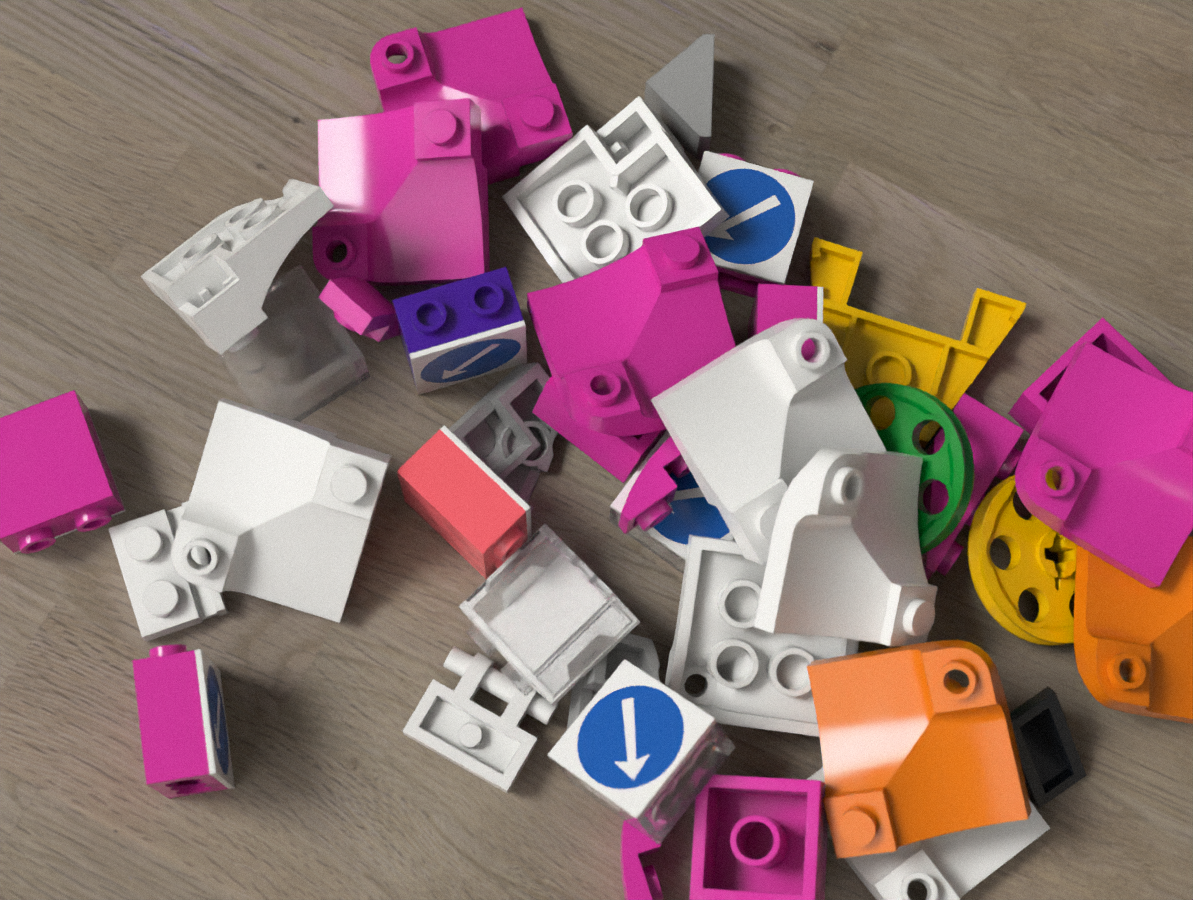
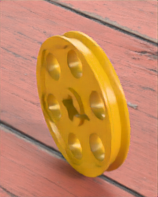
(1027, 570)

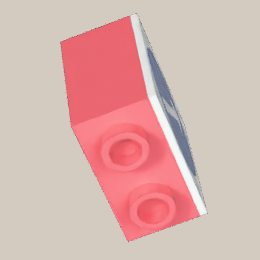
(465, 502)

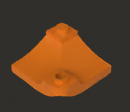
(1136, 635)
(914, 748)

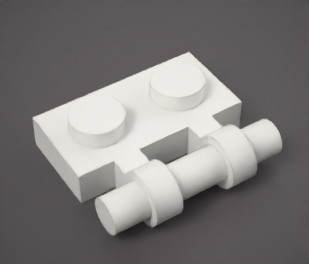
(472, 735)

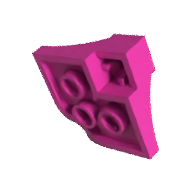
(492, 65)
(404, 195)
(632, 331)
(1117, 464)

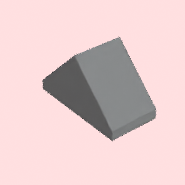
(684, 93)

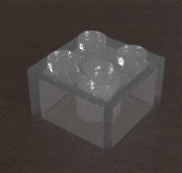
(299, 355)

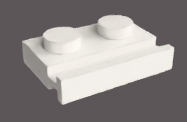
(157, 592)

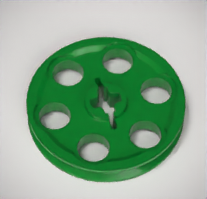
(950, 465)

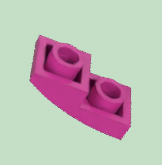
(361, 308)
(653, 489)
(637, 881)

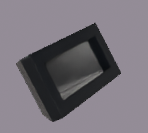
(1045, 747)

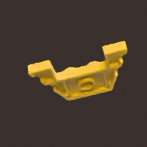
(900, 353)

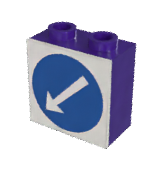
(462, 330)

